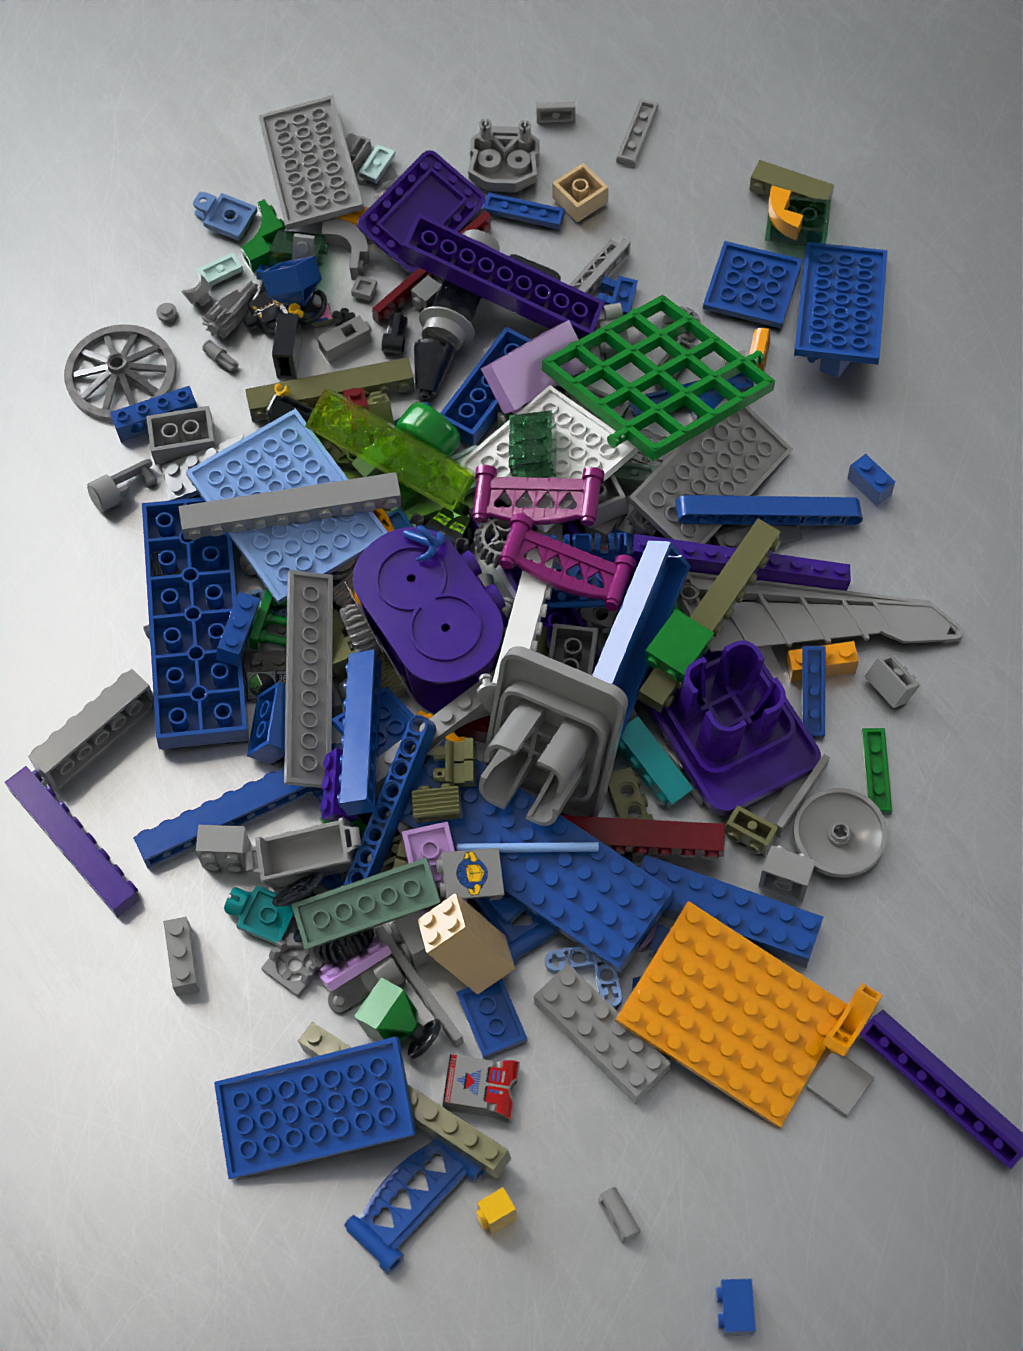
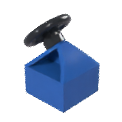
(296, 283)

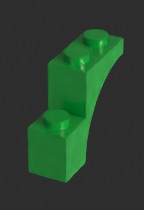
(257, 249)

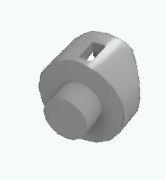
(199, 292)

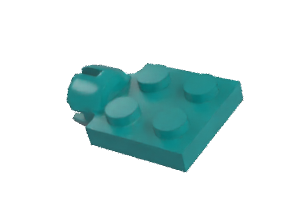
(258, 914)

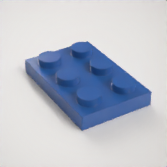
(492, 1018)

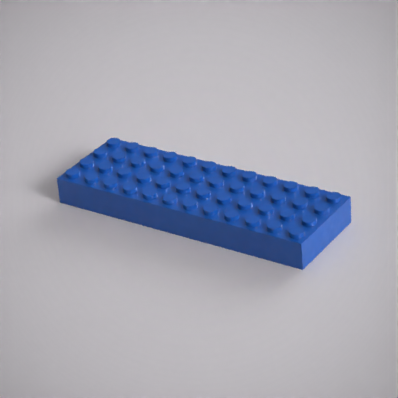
(192, 691)
(584, 895)

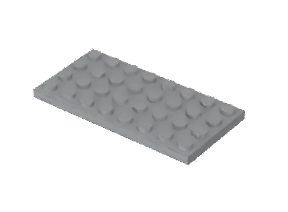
(310, 162)
(720, 461)

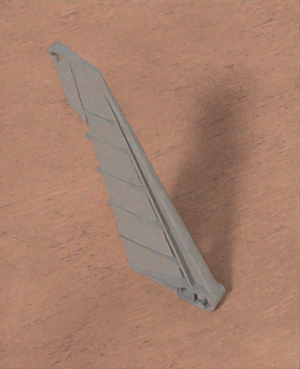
(790, 623)

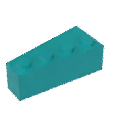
(652, 764)

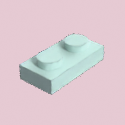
(377, 164)
(221, 269)

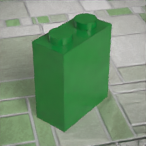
(678, 645)

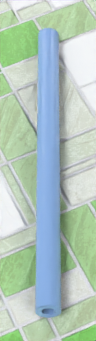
(533, 847)

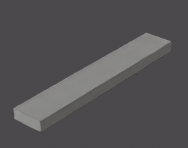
(420, 988)

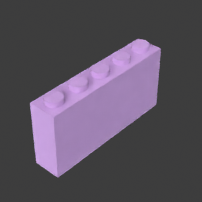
(518, 375)

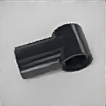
(394, 338)

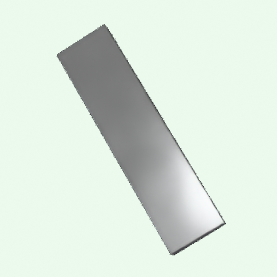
(637, 133)

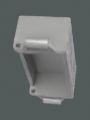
(301, 852)

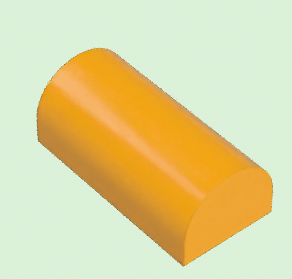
(761, 342)

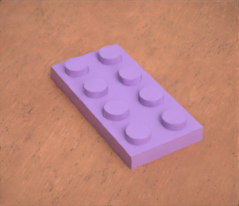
(428, 843)

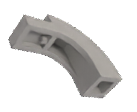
(348, 236)

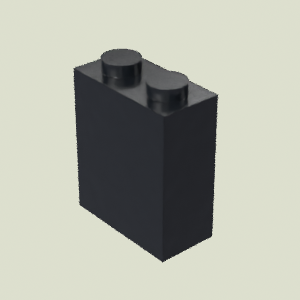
(287, 345)

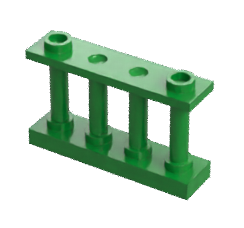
(264, 617)

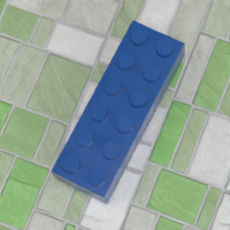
(474, 404)

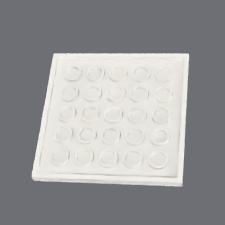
(579, 445)

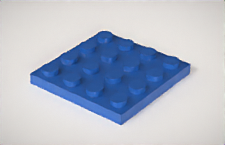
(752, 284)

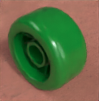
(430, 427)

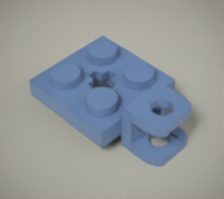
(216, 210)

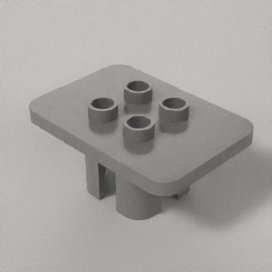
(551, 736)

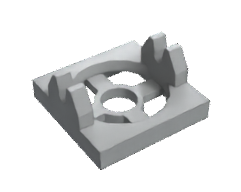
(270, 966)

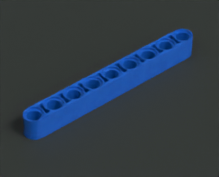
(770, 509)
(387, 801)

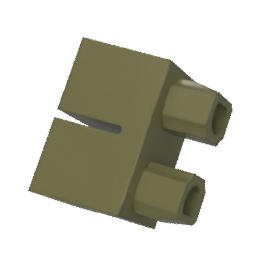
(459, 763)

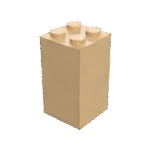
(466, 944)

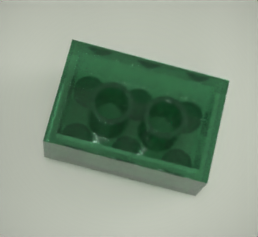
(814, 221)
(533, 445)

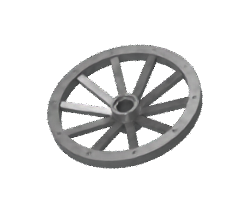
(112, 368)

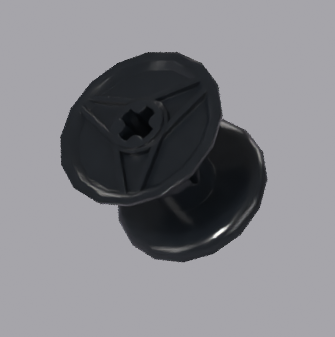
(298, 891)

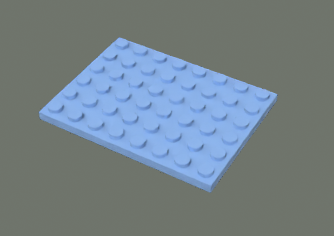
(278, 459)

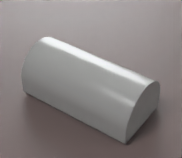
(556, 112)
(618, 1215)

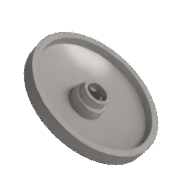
(840, 832)

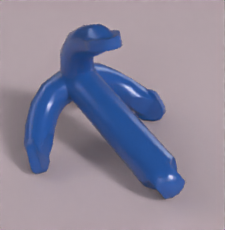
(425, 538)

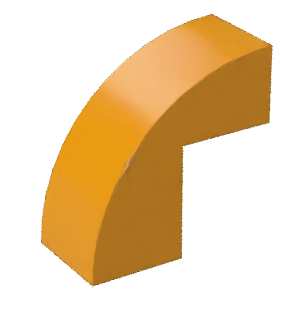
(785, 221)

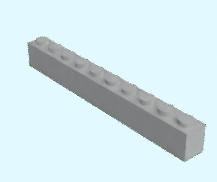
(290, 506)

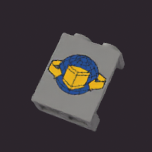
(470, 874)

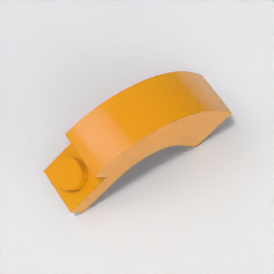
(853, 1020)

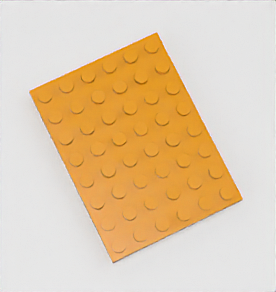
(732, 1014)

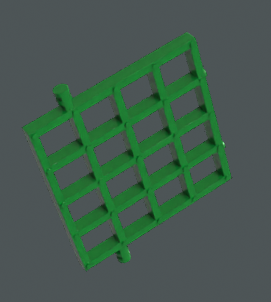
(658, 375)

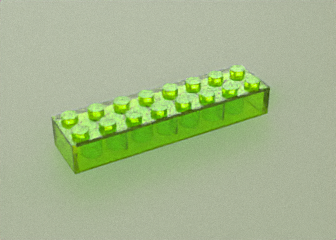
(391, 449)

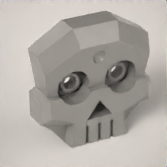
(504, 157)

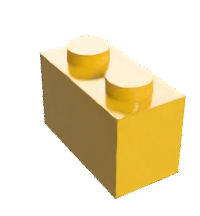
(496, 1211)

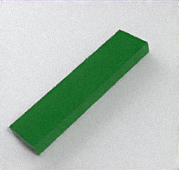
(876, 768)

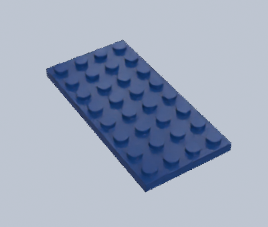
(841, 303)
(314, 1108)

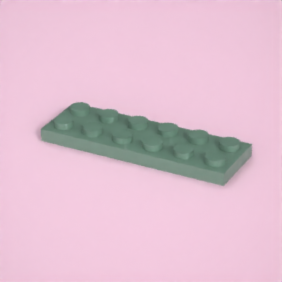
(366, 904)

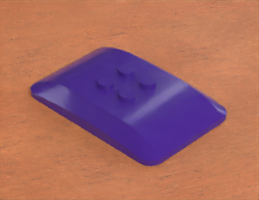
(425, 188)

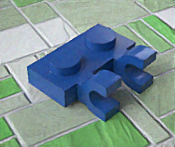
(624, 292)

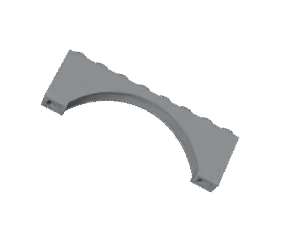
(453, 716)

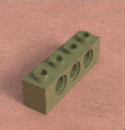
(626, 781)

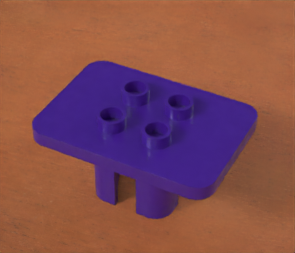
(735, 729)

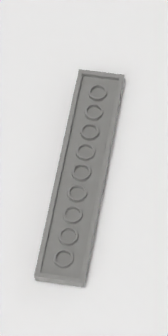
(308, 677)

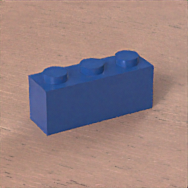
(238, 629)

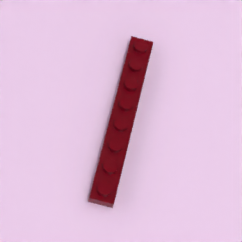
(402, 292)

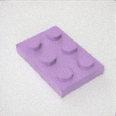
(337, 974)

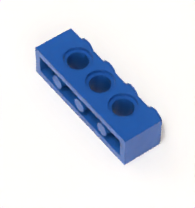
(132, 420)

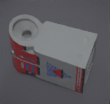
(481, 1087)

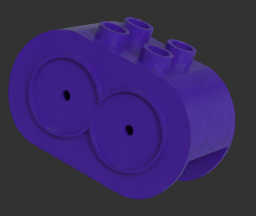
(431, 615)

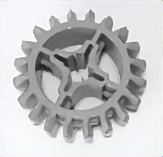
(492, 551)
(358, 629)

